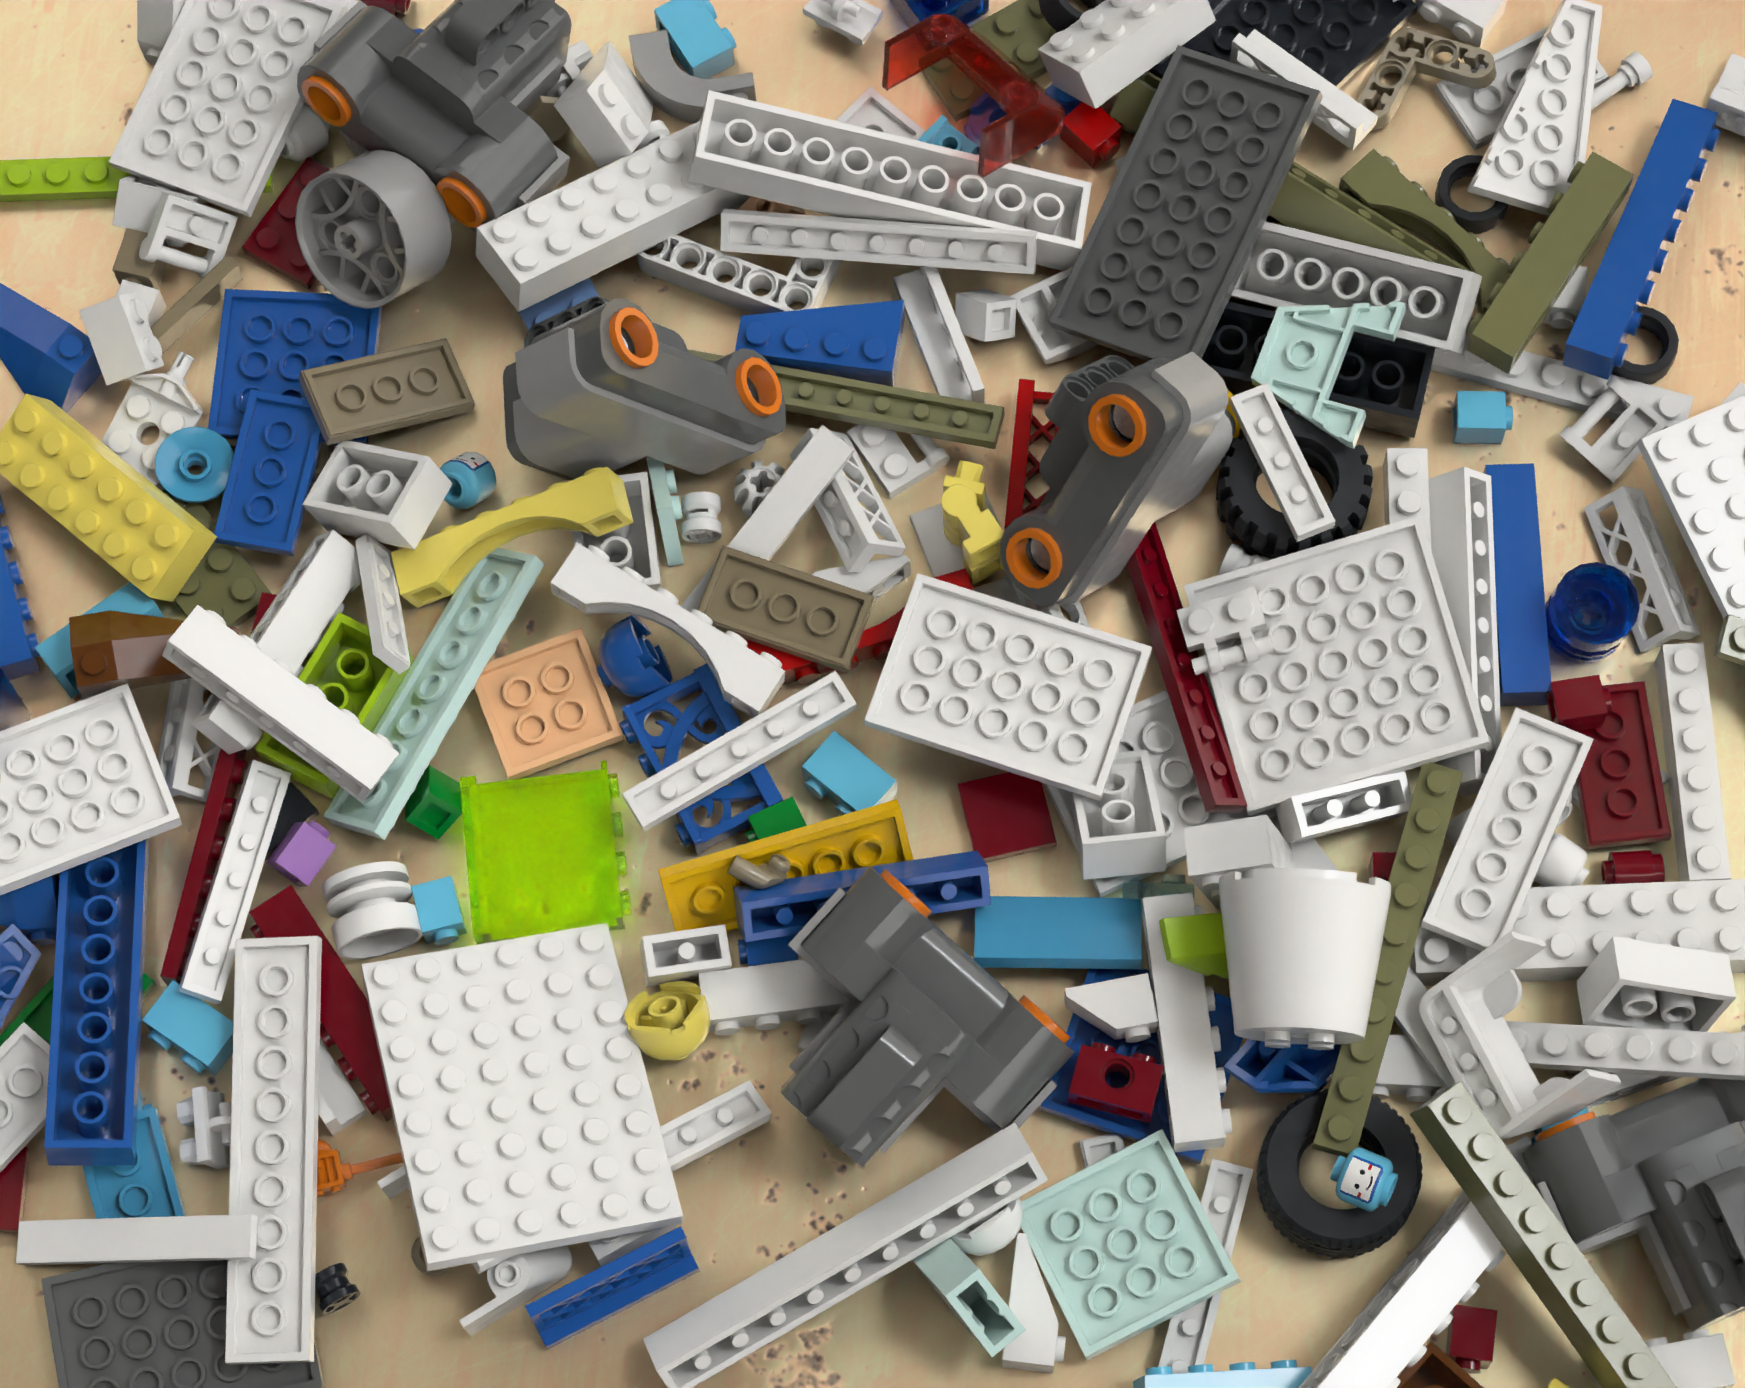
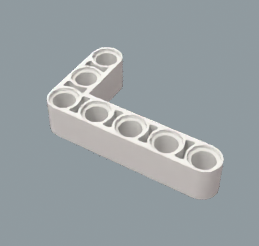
(747, 277)

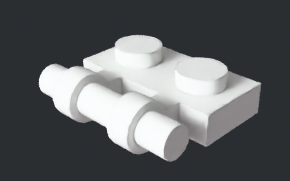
(1222, 620)

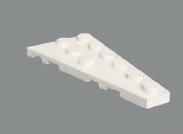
(1548, 115)

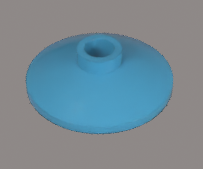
(189, 448)

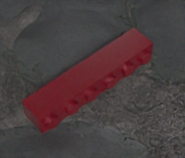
(343, 1008)

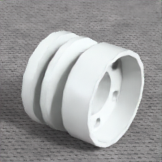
(372, 910)

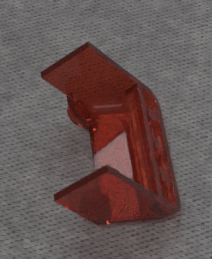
(1031, 111)

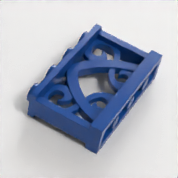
(705, 707)

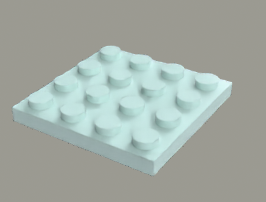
(1126, 1244)

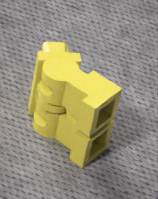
(970, 522)

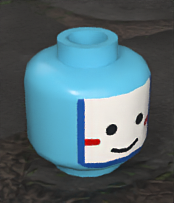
(471, 479)
(1364, 1179)

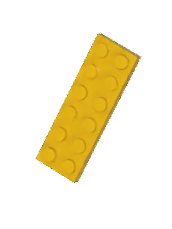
(703, 892)

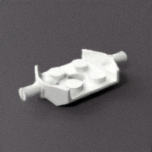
(152, 401)

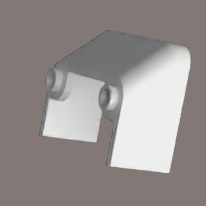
(1481, 1052)
(512, 1280)

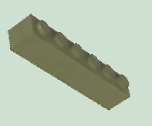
(1549, 262)

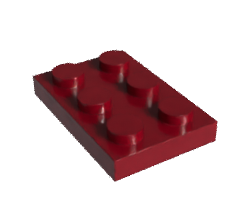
(275, 237)

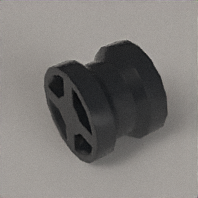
(334, 1288)

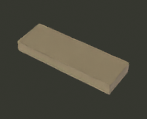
(196, 302)

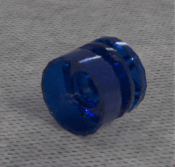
(1603, 595)

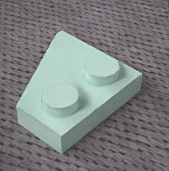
(667, 508)

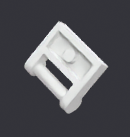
(192, 224)
(1617, 445)
(891, 460)

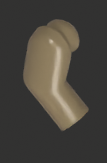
(762, 875)

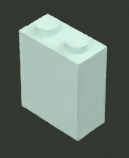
(969, 1296)

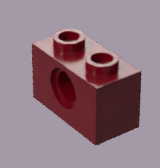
(1131, 1101)

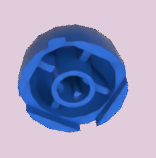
(631, 659)

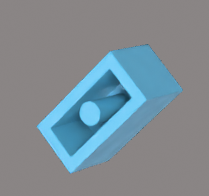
(696, 37)
(846, 777)
(192, 1029)

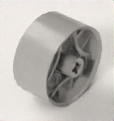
(373, 228)

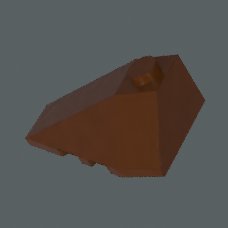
(122, 649)

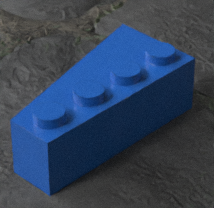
(835, 341)

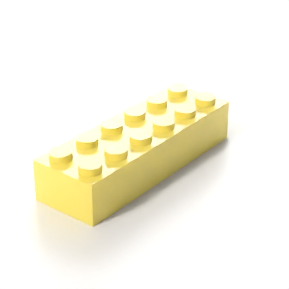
(101, 498)

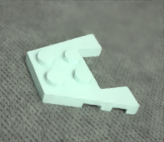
(1307, 352)

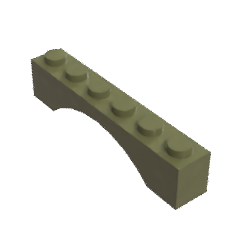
(1388, 192)

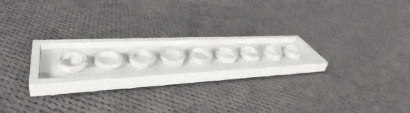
(275, 1148)

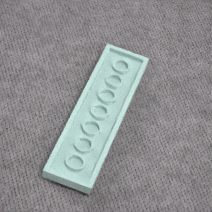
(439, 685)

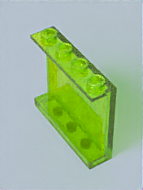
(543, 854)

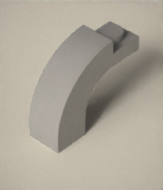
(671, 87)

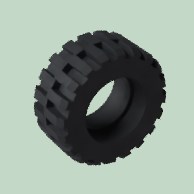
(1266, 529)

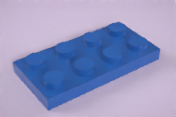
(270, 474)

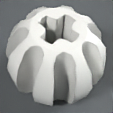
(751, 483)

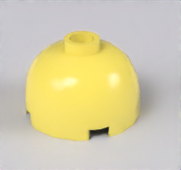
(669, 1021)

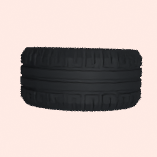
(1314, 1224)

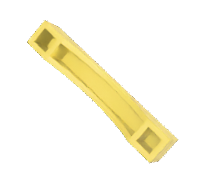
(441, 562)

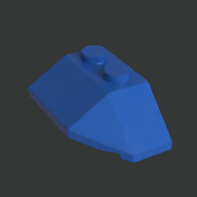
(1282, 1069)

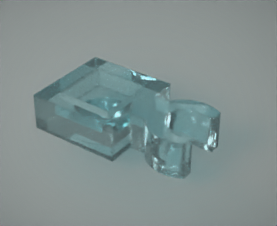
(1169, 885)

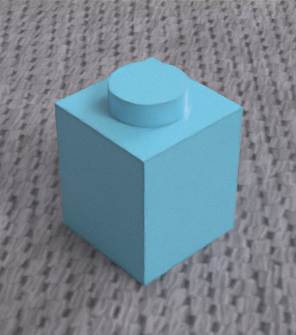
(1481, 417)
(439, 911)

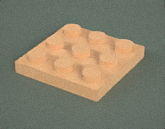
(546, 705)

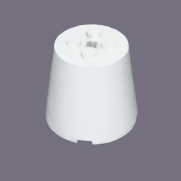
(1302, 953)

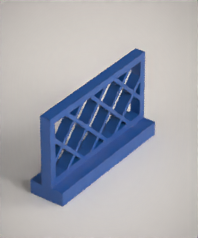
(613, 1288)

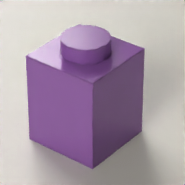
(302, 852)

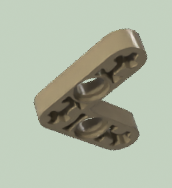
(1410, 63)

